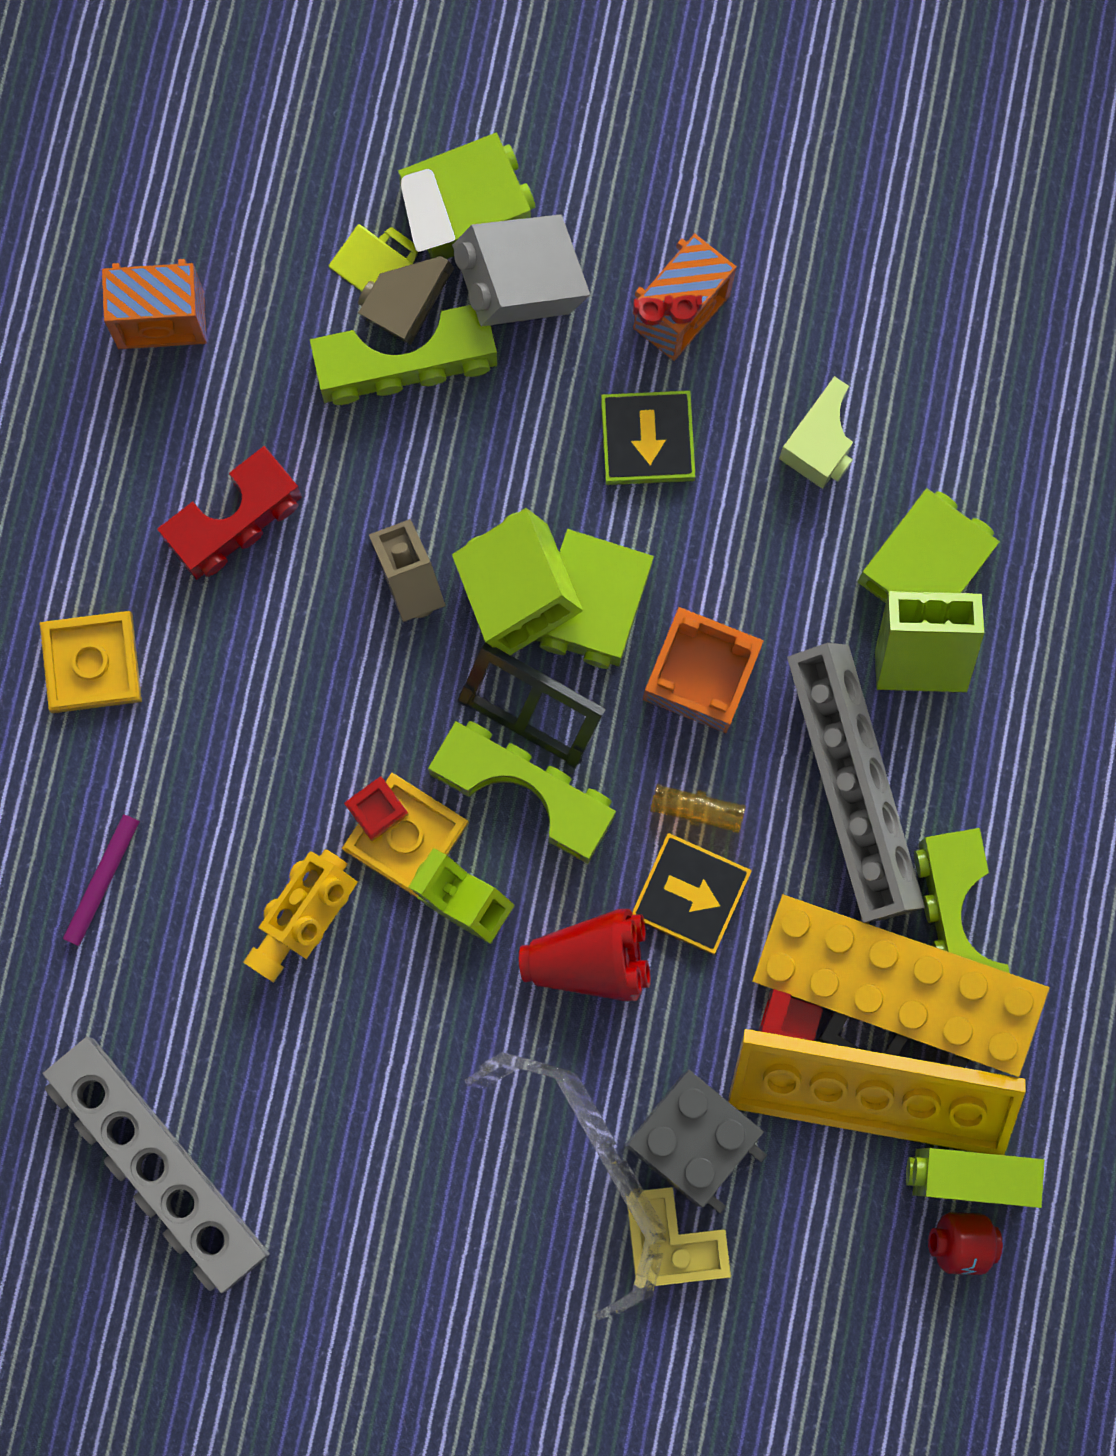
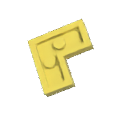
(687, 1255)

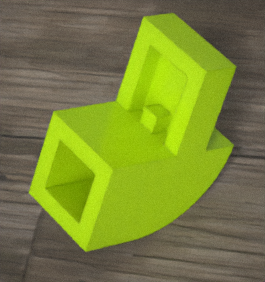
(460, 896)

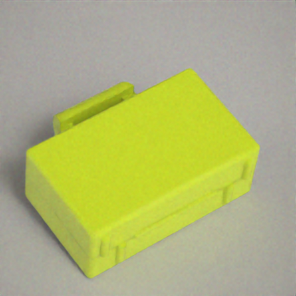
(367, 256)

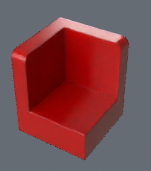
(790, 1016)

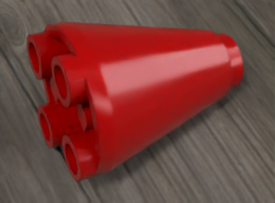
(591, 957)

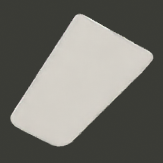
(426, 211)

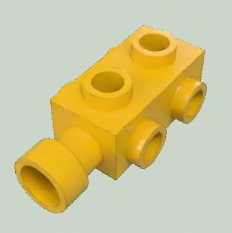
(307, 912)

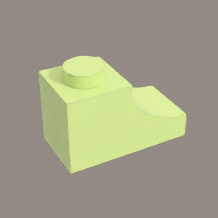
(819, 444)

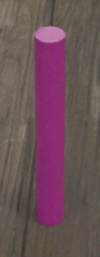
(101, 880)

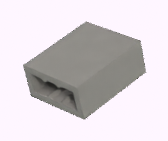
(520, 269)

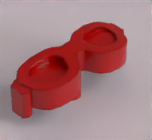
(680, 309)

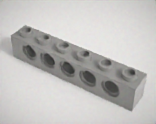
(855, 782)
(89, 1064)

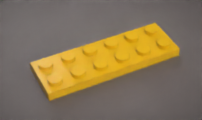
(901, 985)
(876, 1093)

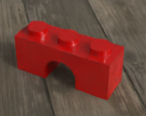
(206, 542)

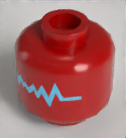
(965, 1243)

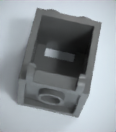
(695, 1140)

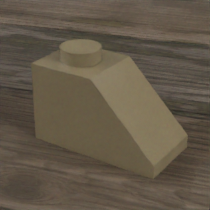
(404, 297)
(407, 570)

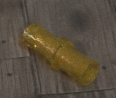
(698, 808)

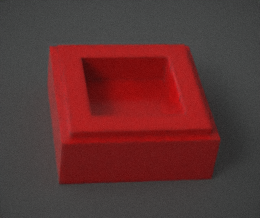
(376, 808)

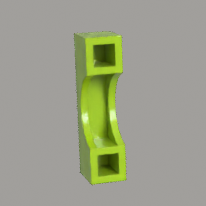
(352, 368)
(473, 761)
(951, 868)

